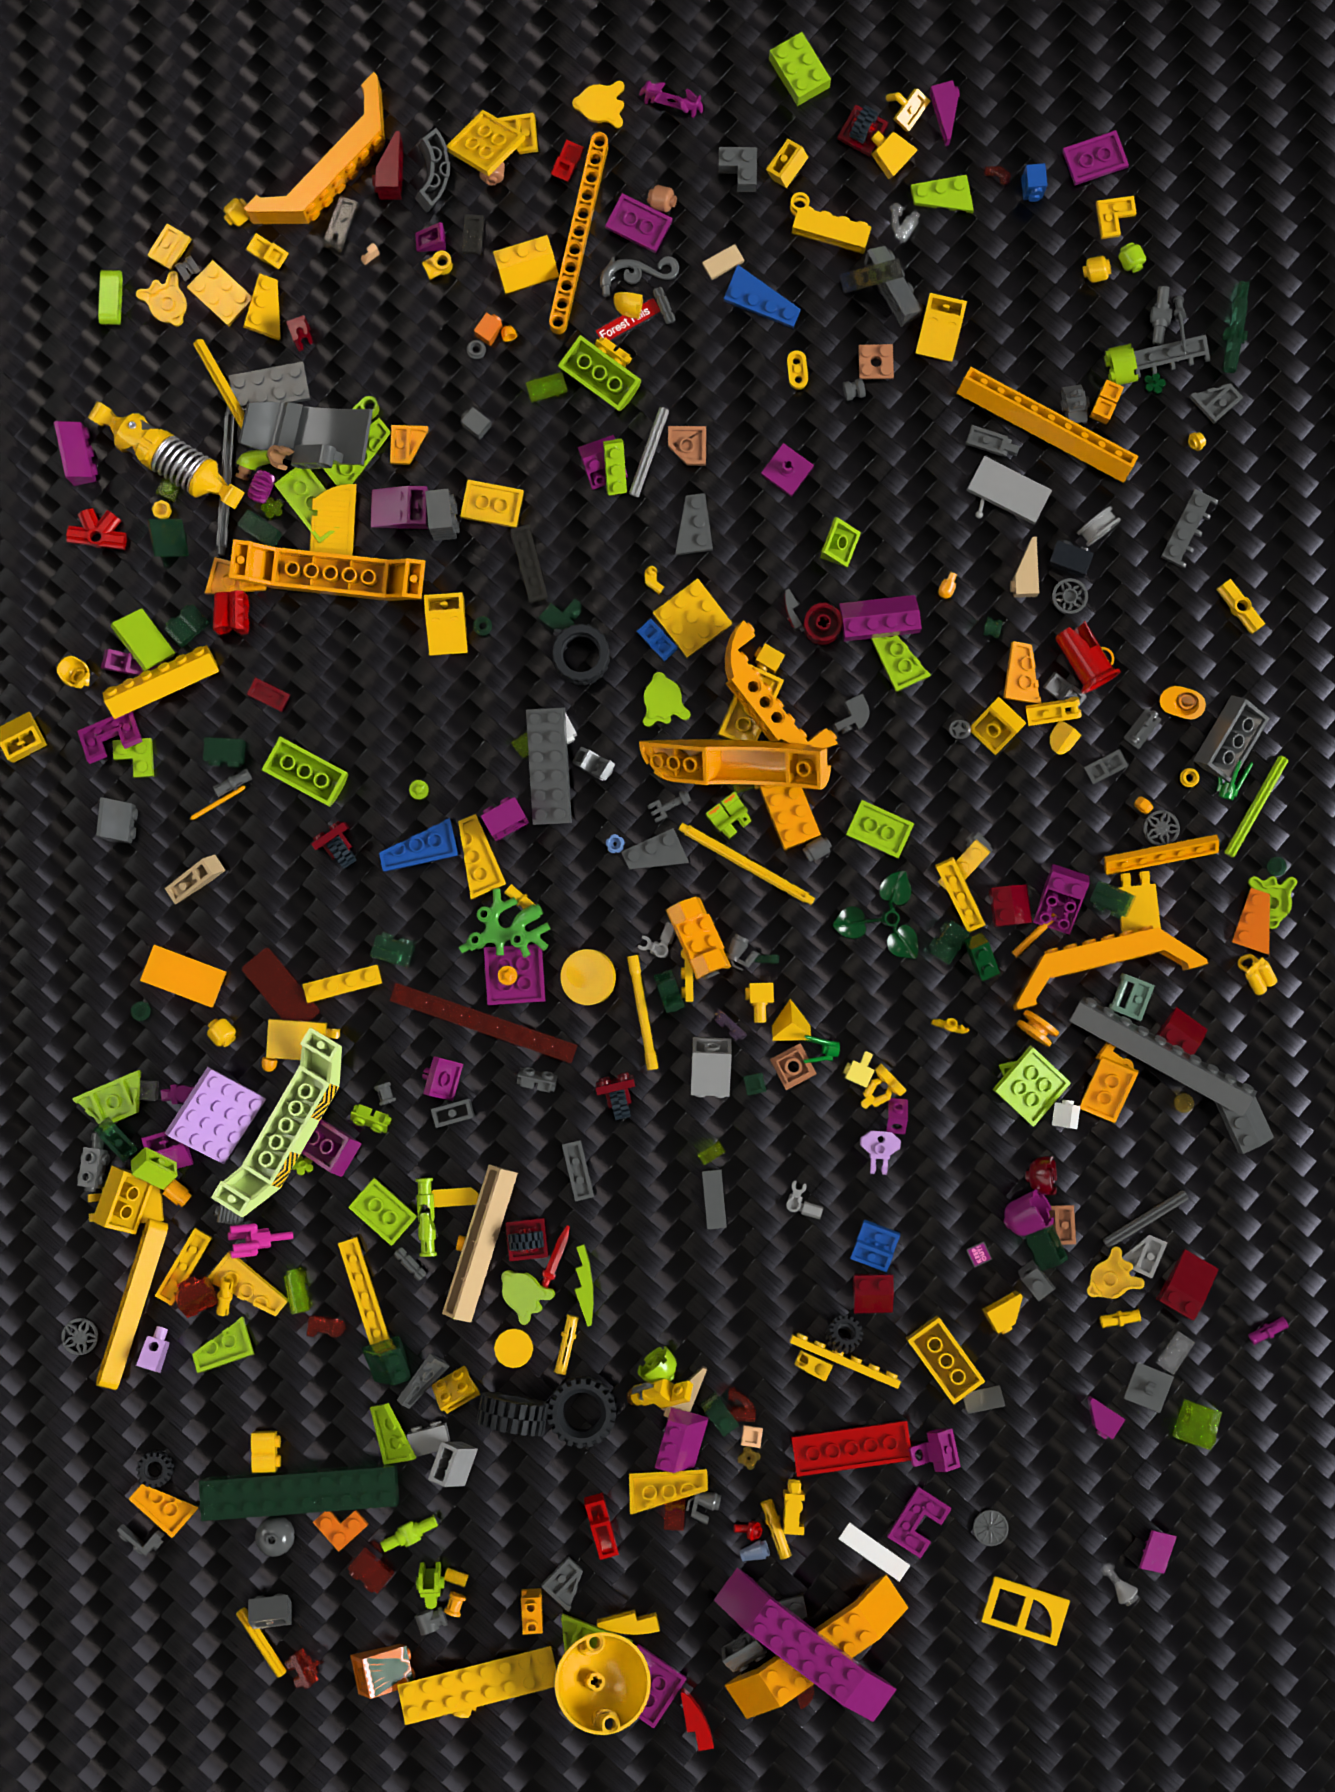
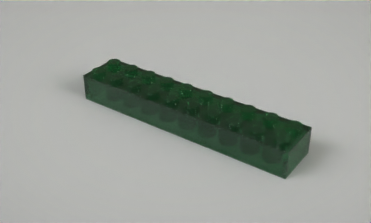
(298, 1492)

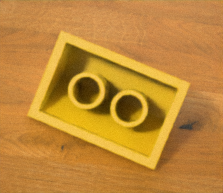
(526, 264)
(122, 1201)

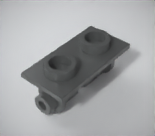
(1142, 728)
(528, 1076)

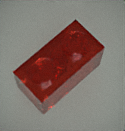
(370, 1571)

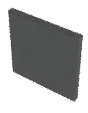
(1148, 1387)

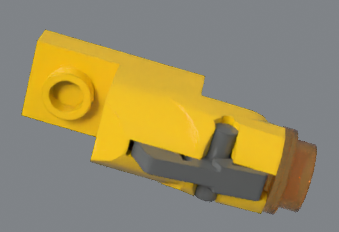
(661, 1393)

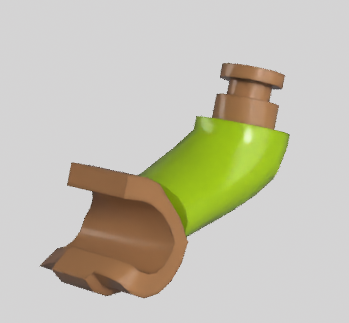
(255, 458)

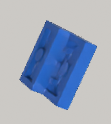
(875, 1245)

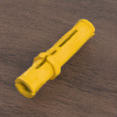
(561, 1367)
(774, 1524)

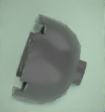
(282, 1532)

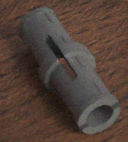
(232, 783)

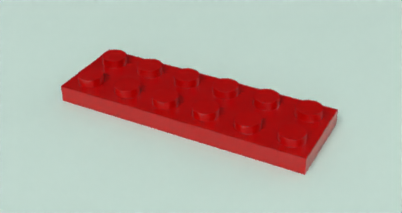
(851, 1448)

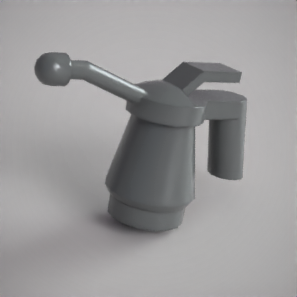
(737, 947)
(709, 1500)

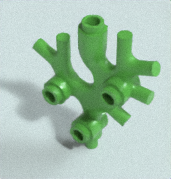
(498, 935)

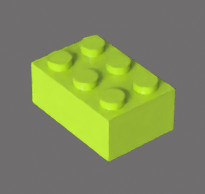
(799, 68)

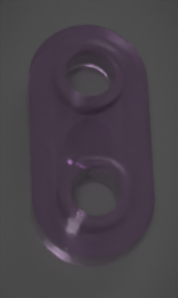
(723, 1020)

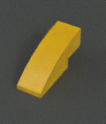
(629, 1623)

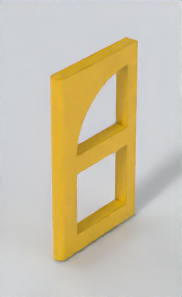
(1054, 1604)

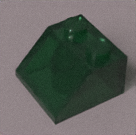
(388, 1361)

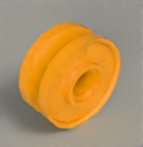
(1037, 1028)

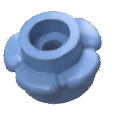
(615, 838)

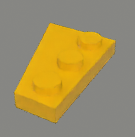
(264, 308)

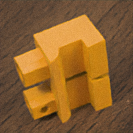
(1106, 402)

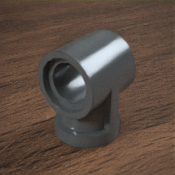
(430, 1620)

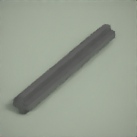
(1145, 1219)

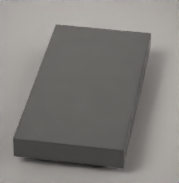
(271, 384)

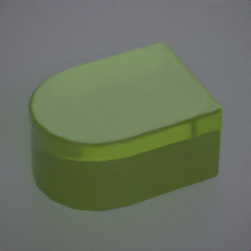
(711, 1153)

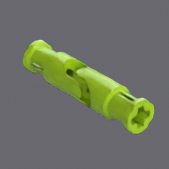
(426, 1229)

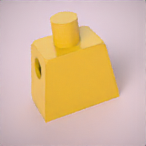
(891, 152)

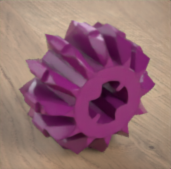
(261, 486)

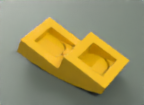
(267, 251)

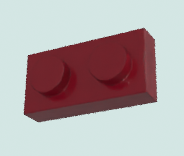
(268, 694)

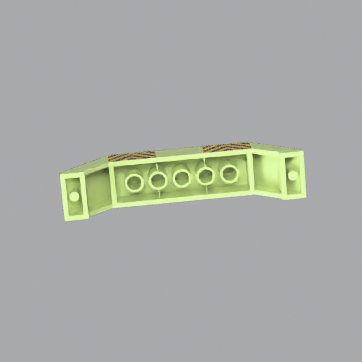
(286, 1128)

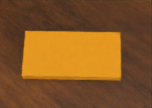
(183, 976)

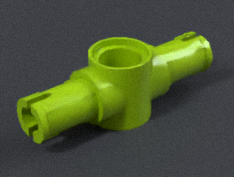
(409, 1533)

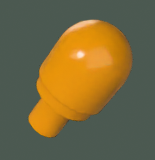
(947, 586)

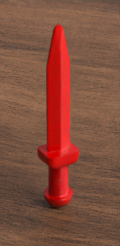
(549, 1273)

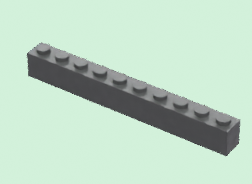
(1163, 1056)

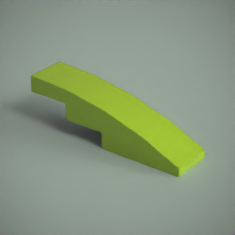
(585, 1291)

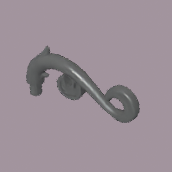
(638, 267)

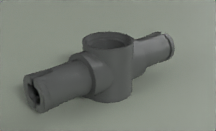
(1160, 315)

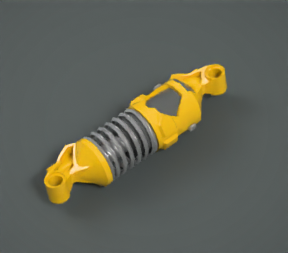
(163, 454)

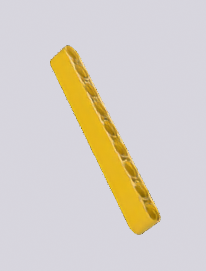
(132, 1304)

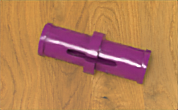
(1268, 1330)

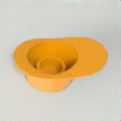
(1182, 702)

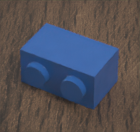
(1034, 182)

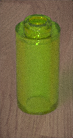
(296, 1291)

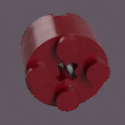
(829, 615)

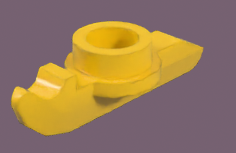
(950, 1025)

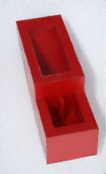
(601, 1526)
(696, 1721)

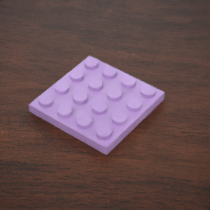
(215, 1115)

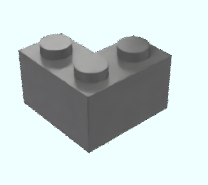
(740, 162)

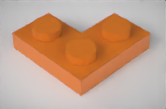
(339, 1532)

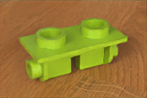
(362, 1116)

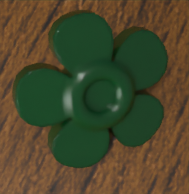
(1153, 383)

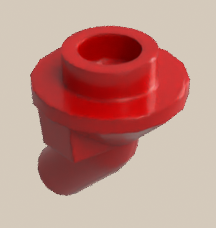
(753, 1530)

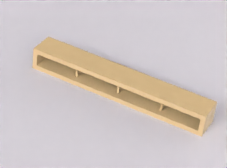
(479, 1243)

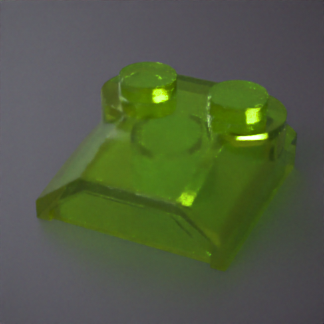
(1197, 1424)

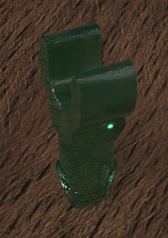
(767, 959)

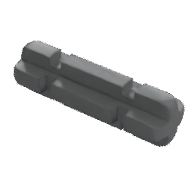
(664, 305)
(410, 1264)

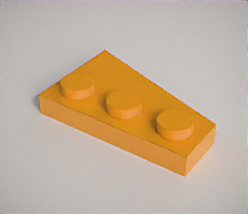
(220, 581)
(1021, 676)
(163, 1508)

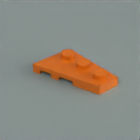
(1254, 922)

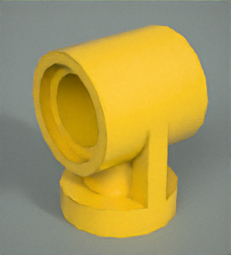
(433, 269)

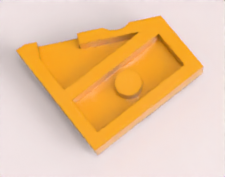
(406, 442)

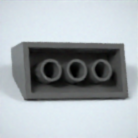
(896, 292)
(1231, 738)

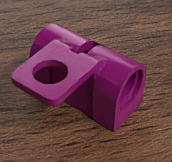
(939, 1449)

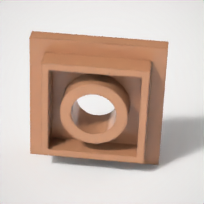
(884, 354)
(781, 1063)

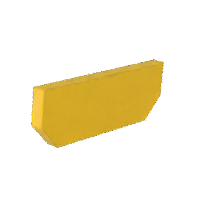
(455, 1197)

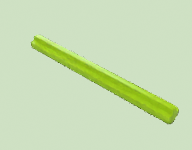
(1256, 806)

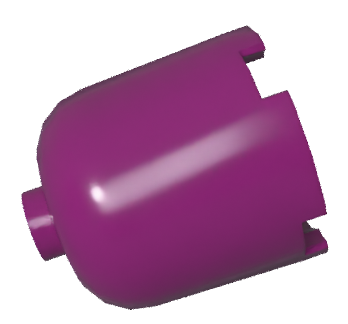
(1028, 1214)

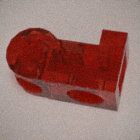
(332, 1326)

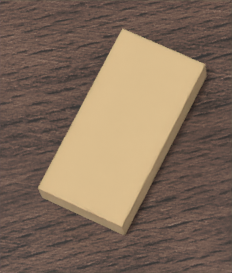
(723, 262)

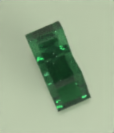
(556, 620)
(669, 991)
(719, 1413)

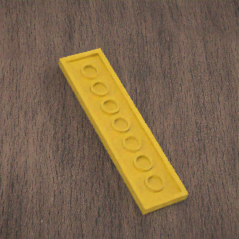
(477, 1685)

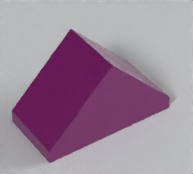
(431, 238)

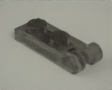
(340, 223)

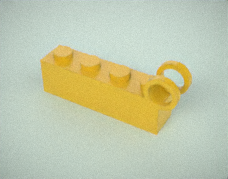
(828, 228)

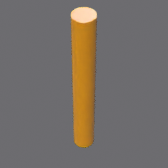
(1031, 938)

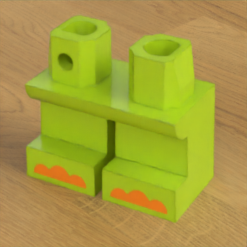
(736, 811)

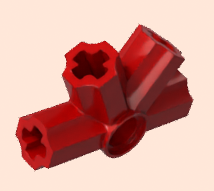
(93, 526)

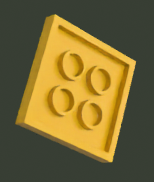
(485, 142)
(692, 618)

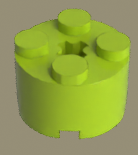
(1121, 364)

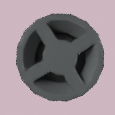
(960, 726)

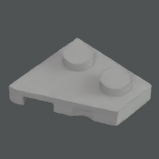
(1146, 1255)

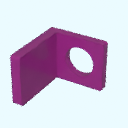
(897, 1115)

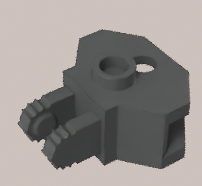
(1075, 403)

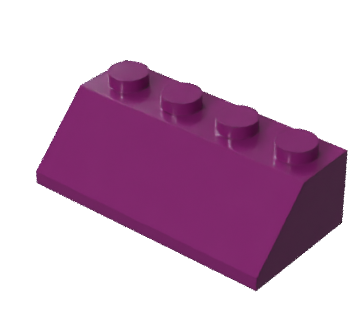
(880, 618)

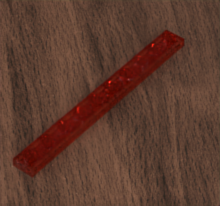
(483, 1023)

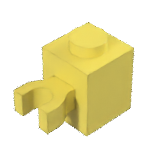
(859, 1072)

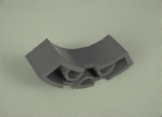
(438, 169)

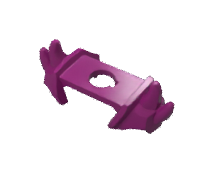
(654, 92)

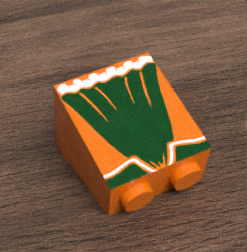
(382, 1670)

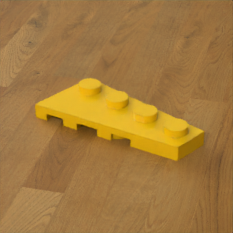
(480, 862)

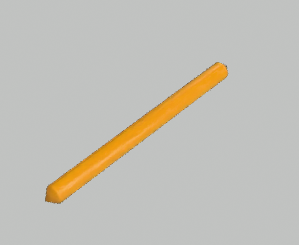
(216, 803)

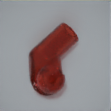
(998, 171)

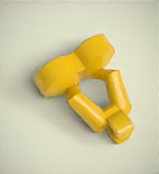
(892, 1083)

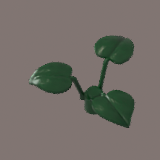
(904, 939)

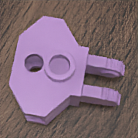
(879, 1150)

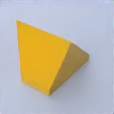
(790, 1024)

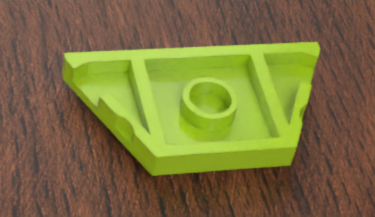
(114, 1099)
(576, 1629)

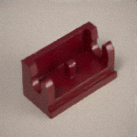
(299, 329)

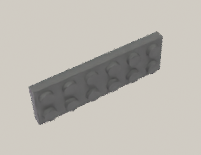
(548, 766)

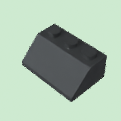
(1246, 1131)

